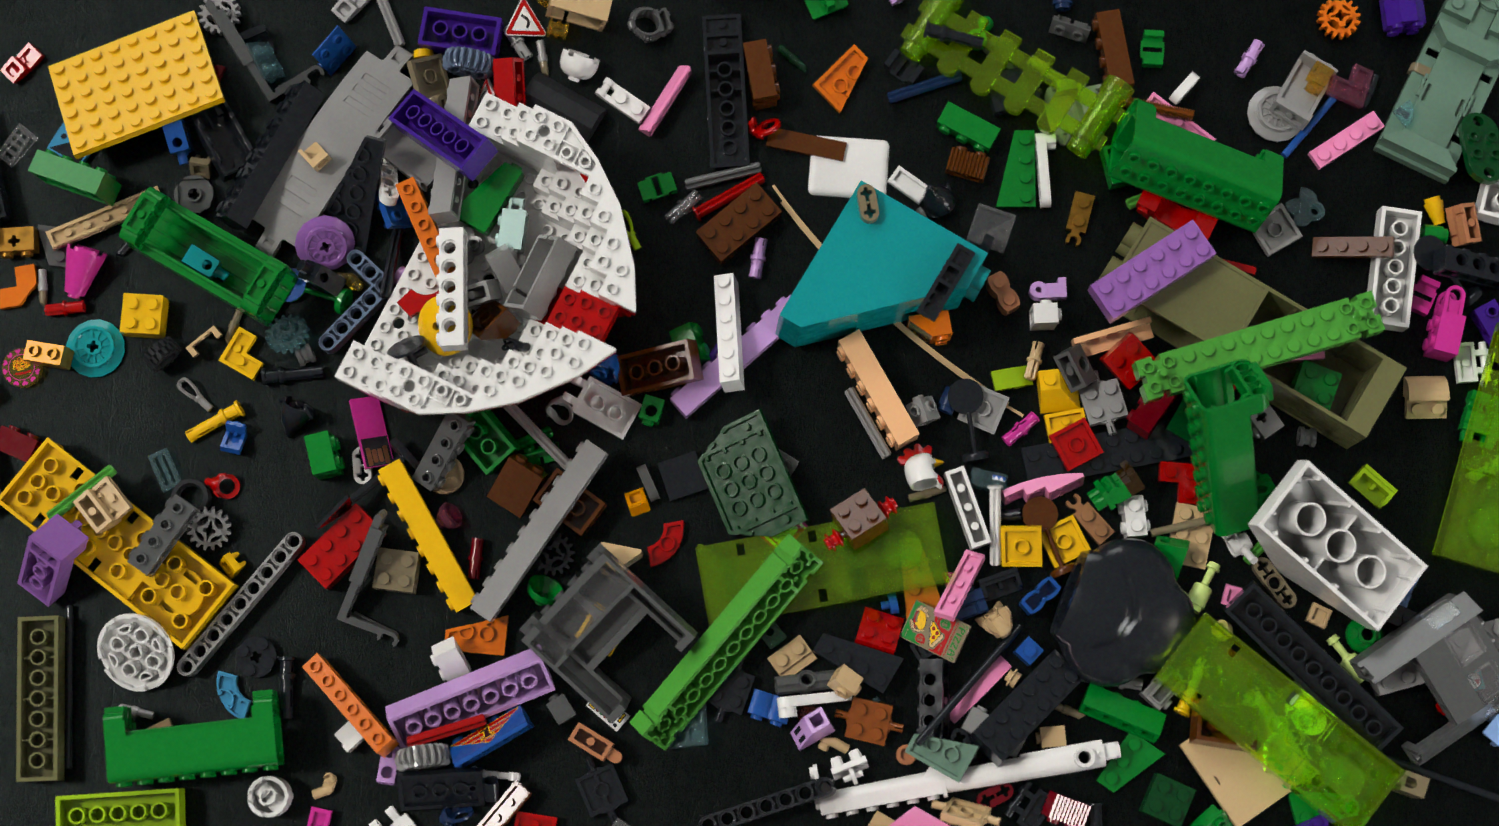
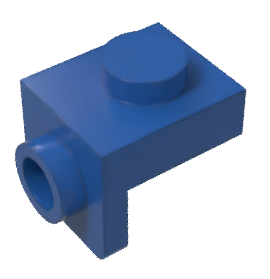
(234, 437)

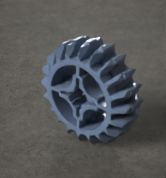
(468, 62)

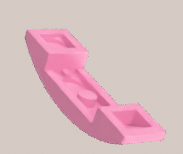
(982, 686)

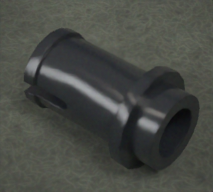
(1008, 515)

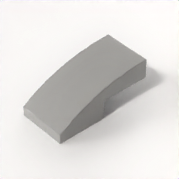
(348, 8)

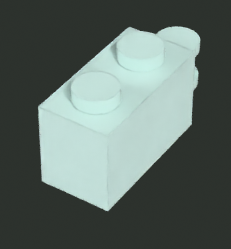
(513, 226)

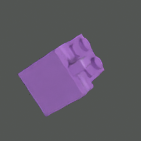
(50, 558)

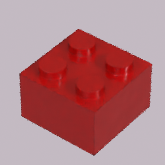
(1122, 356)

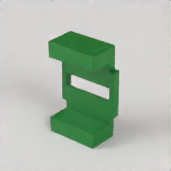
(1152, 39)
(648, 190)

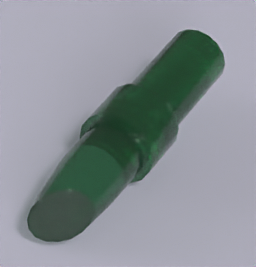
(792, 58)

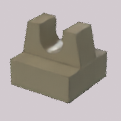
(200, 166)

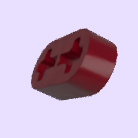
(997, 799)

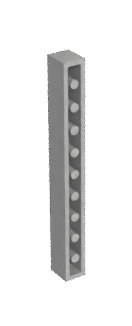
(539, 530)

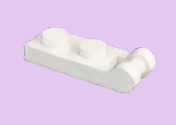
(623, 101)

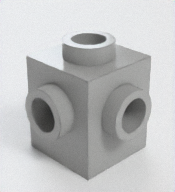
(922, 410)

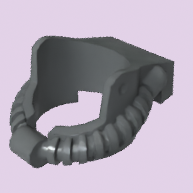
(660, 18)

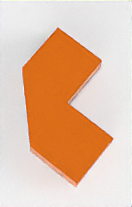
(26, 282)

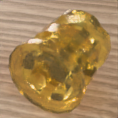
(562, 32)

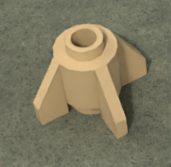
(997, 621)

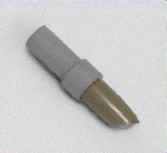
(542, 57)
(42, 286)

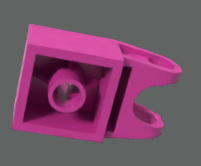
(1445, 326)

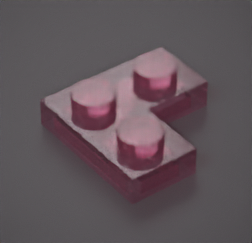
(1352, 90)

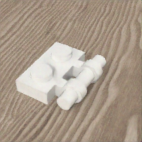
(1465, 362)

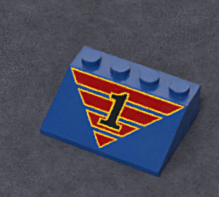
(489, 737)

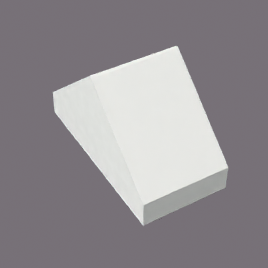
(1334, 547)

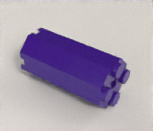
(1402, 16)

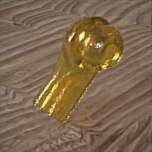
(353, 281)

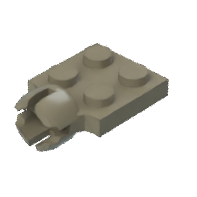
(430, 78)

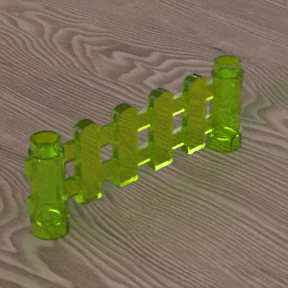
(1085, 134)

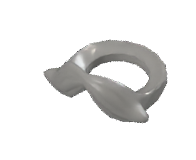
(553, 414)

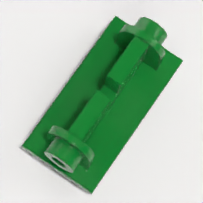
(533, 454)

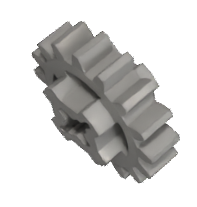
(232, 13)
(217, 529)

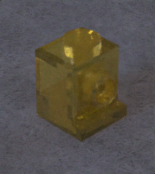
(1318, 78)

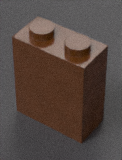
(517, 484)

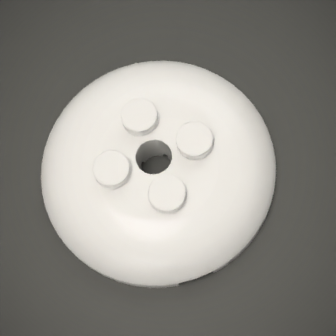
(123, 661)

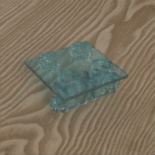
(265, 61)

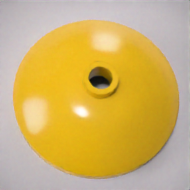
(428, 326)

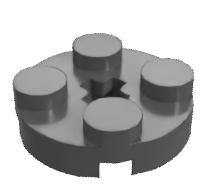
(202, 186)

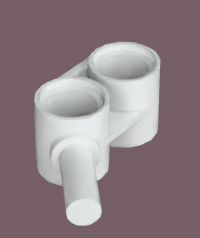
(1240, 545)

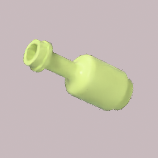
(1201, 591)
(1334, 641)

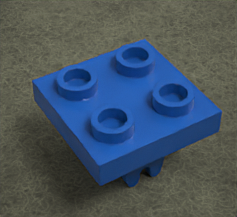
(394, 216)

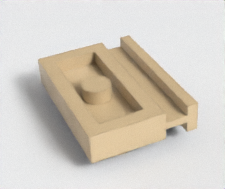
(792, 657)

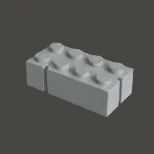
(540, 276)

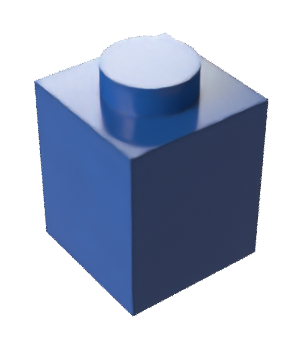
(1028, 651)

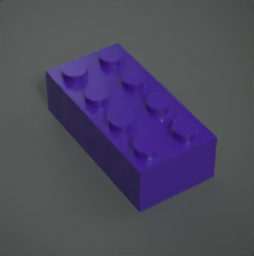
(450, 28)

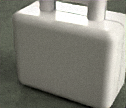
(862, 161)

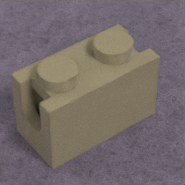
(1412, 785)

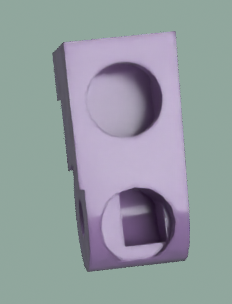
(1049, 291)
(387, 769)

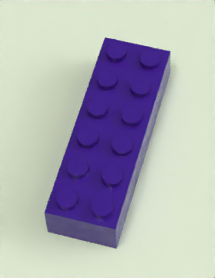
(443, 135)

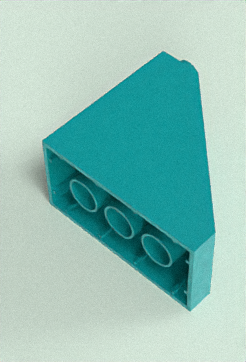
(874, 273)

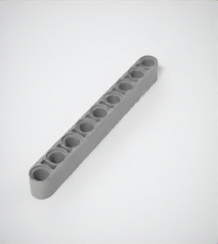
(232, 607)

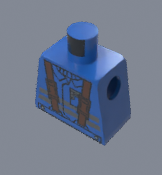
(174, 134)

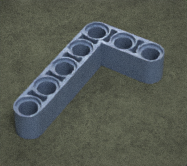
(359, 305)

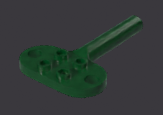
(1480, 147)

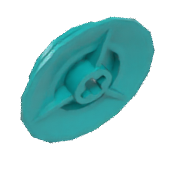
(105, 358)

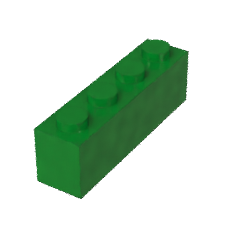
(1122, 713)

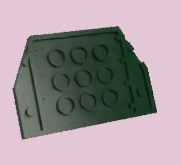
(751, 480)

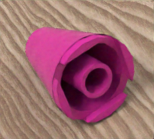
(81, 269)

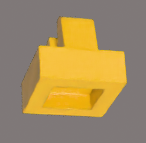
(230, 565)

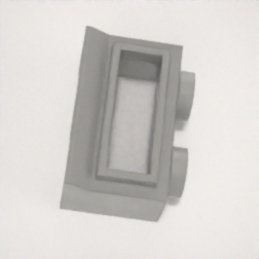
(1157, 695)

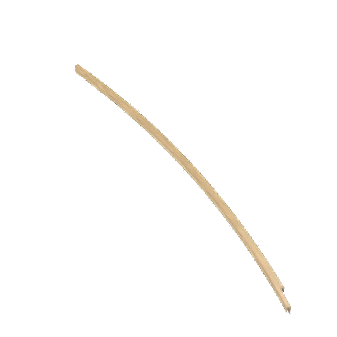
(899, 325)

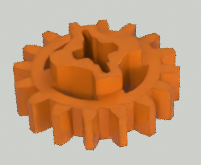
(1334, 25)

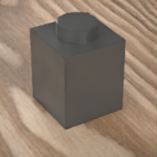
(561, 708)

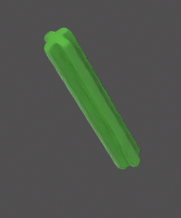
(67, 504)

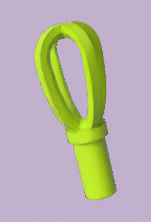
(631, 234)

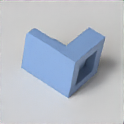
(1492, 730)

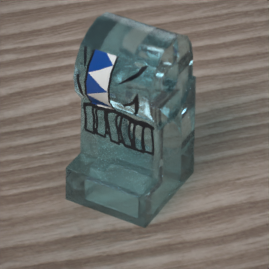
(981, 479)

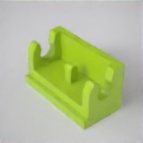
(1373, 486)

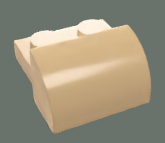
(1425, 397)
(103, 505)

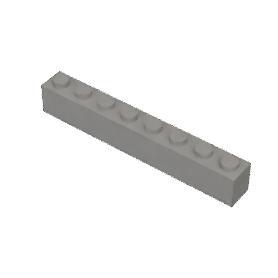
(449, 183)

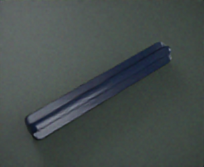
(922, 87)

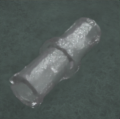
(683, 207)

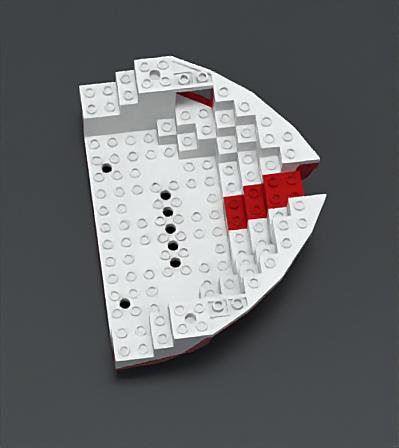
(565, 199)

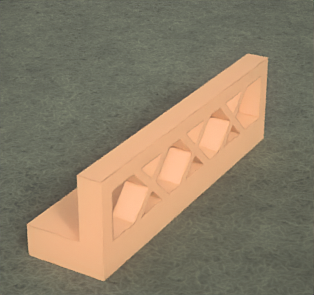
(1105, 339)

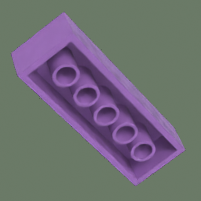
(1151, 271)

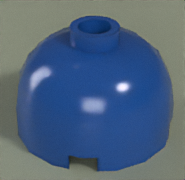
(607, 371)

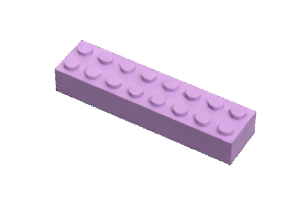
(475, 693)

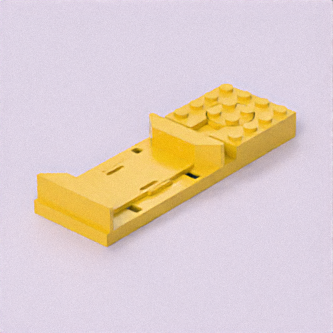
(181, 593)

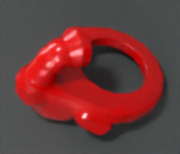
(758, 131)
(214, 484)

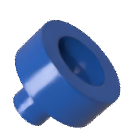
(891, 604)

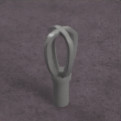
(199, 398)

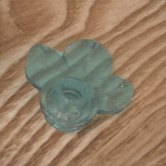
(1302, 207)

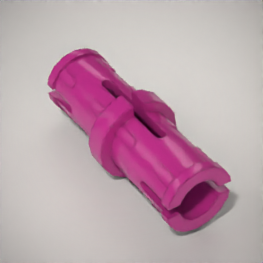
(1020, 428)

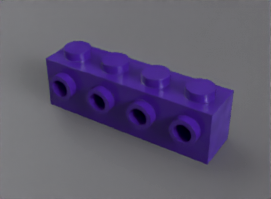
(1485, 319)

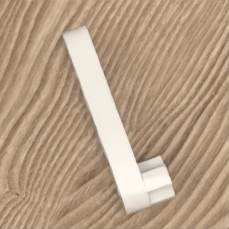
(1043, 143)
(386, 180)
(788, 704)

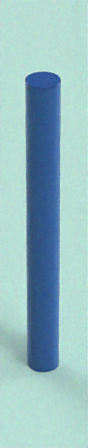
(1314, 120)

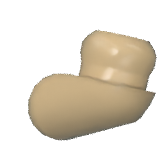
(836, 743)
(327, 788)

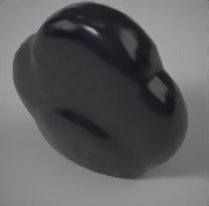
(1121, 613)

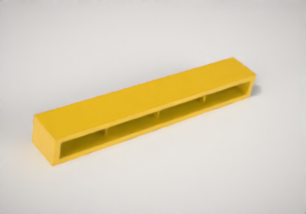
(428, 535)

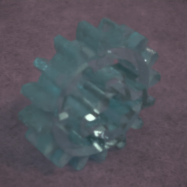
(287, 333)

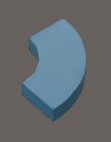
(230, 695)

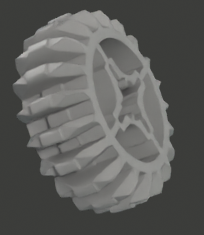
(422, 757)

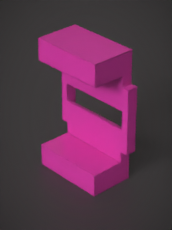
(1427, 287)

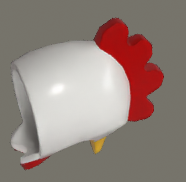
(919, 468)

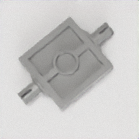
(1103, 403)

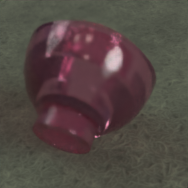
(448, 516)

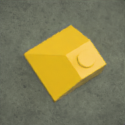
(1054, 393)

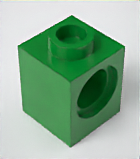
(650, 401)

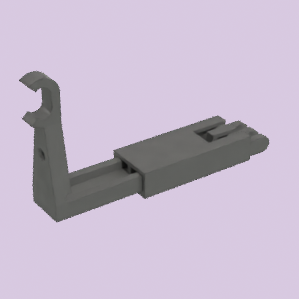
(244, 56)
(359, 576)

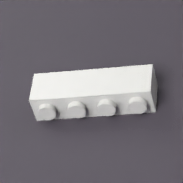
(967, 508)

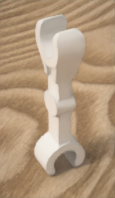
(502, 775)

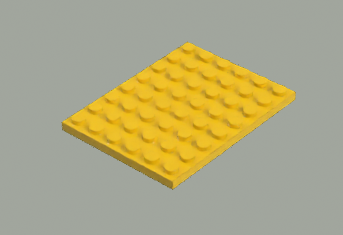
(135, 84)

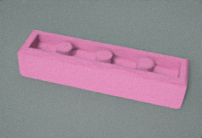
(665, 100)

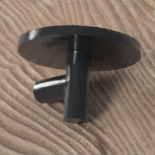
(410, 347)

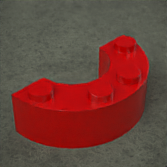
(1172, 214)

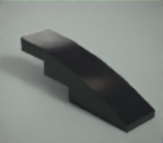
(946, 282)

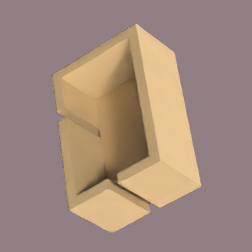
(584, 13)

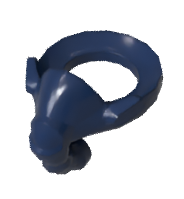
(447, 815)

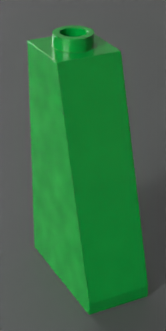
(486, 202)

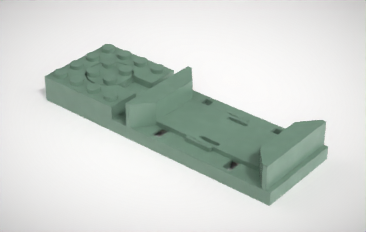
(1467, 47)

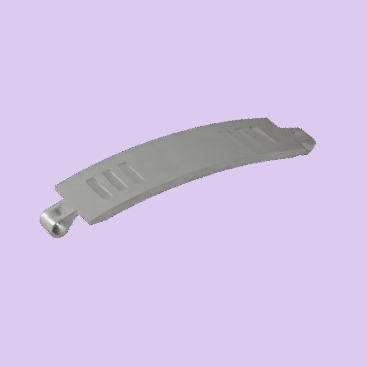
(351, 112)

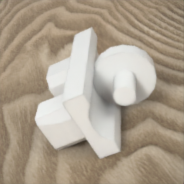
(851, 769)

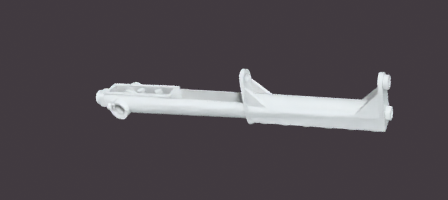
(934, 783)

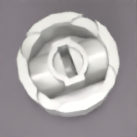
(270, 796)

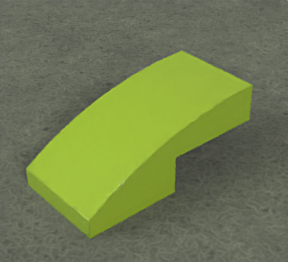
(1010, 378)

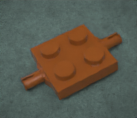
(869, 720)

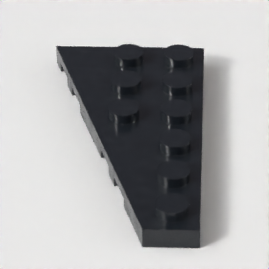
(357, 192)

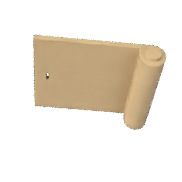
(1243, 785)

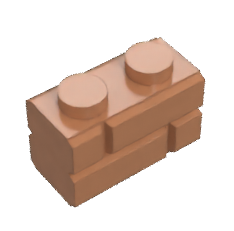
(1463, 224)

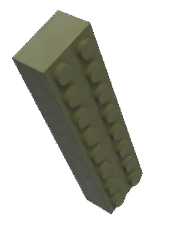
(40, 699)

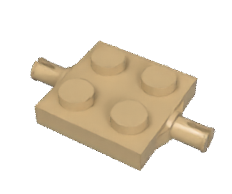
(965, 813)

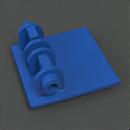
(334, 50)

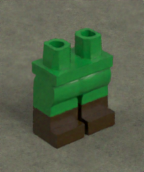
(1116, 488)

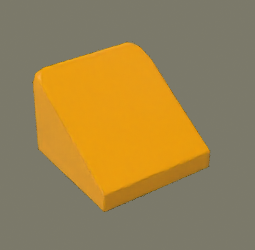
(637, 502)

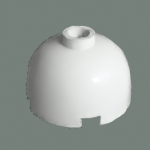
(578, 65)

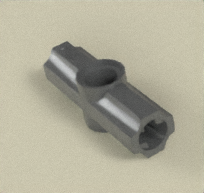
(793, 683)

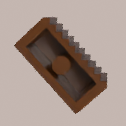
(967, 164)

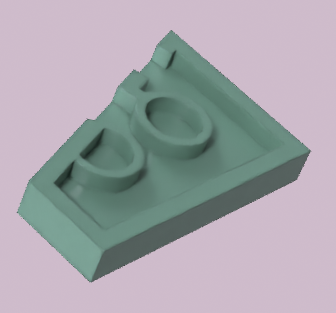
(943, 755)

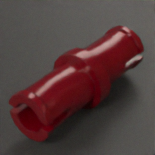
(475, 558)

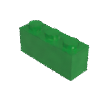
(967, 128)

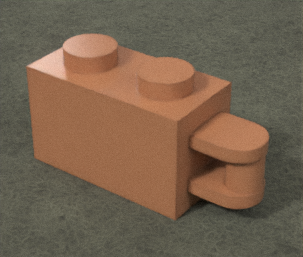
(594, 744)

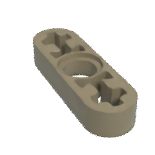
(1278, 598)

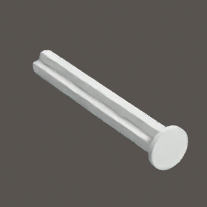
(995, 524)

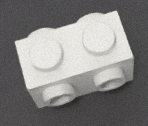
(1133, 517)

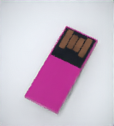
(371, 432)

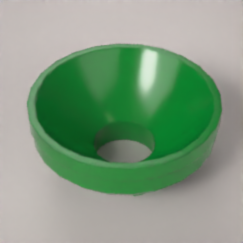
(543, 586)
(1355, 639)

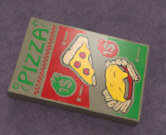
(935, 633)

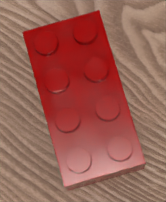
(338, 548)

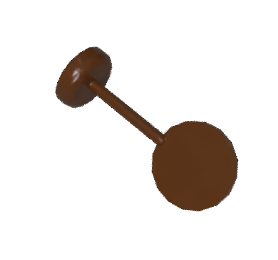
(1044, 512)

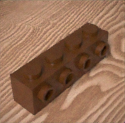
(1112, 45)

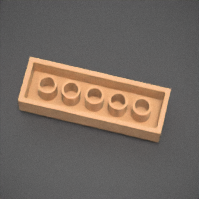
(877, 389)

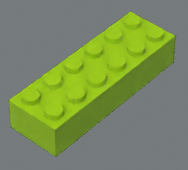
(128, 808)

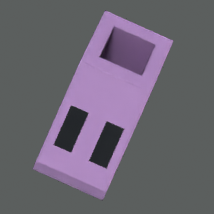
(812, 728)

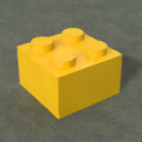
(144, 315)

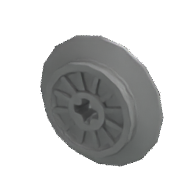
(1265, 122)

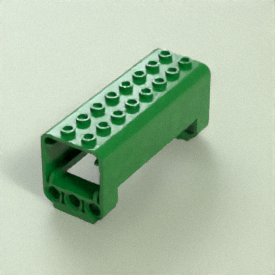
(1194, 169)
(167, 230)
(1222, 443)
(193, 748)

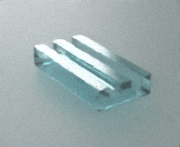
(173, 469)

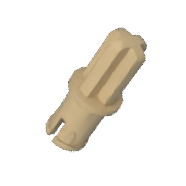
(1034, 360)

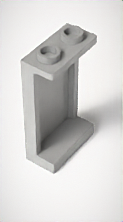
(1293, 101)
(407, 155)

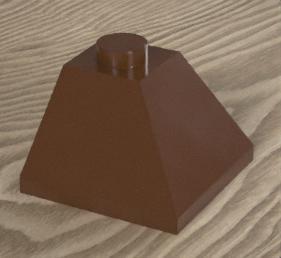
(493, 322)

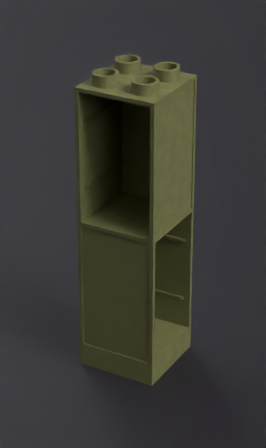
(1225, 300)

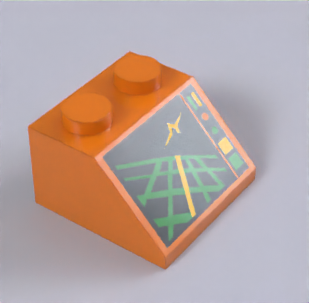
(932, 332)

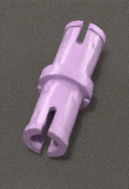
(1249, 58)
(758, 258)

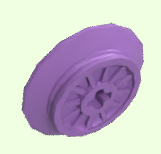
(328, 230)

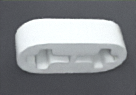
(1184, 88)
(357, 468)

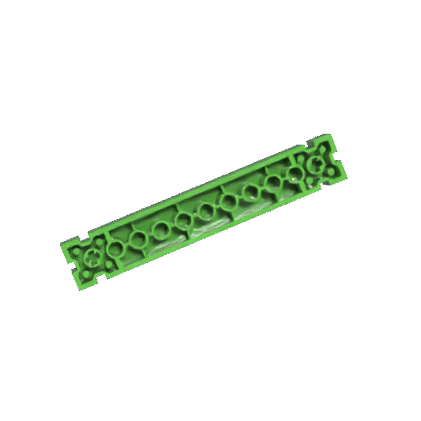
(1265, 343)
(726, 642)

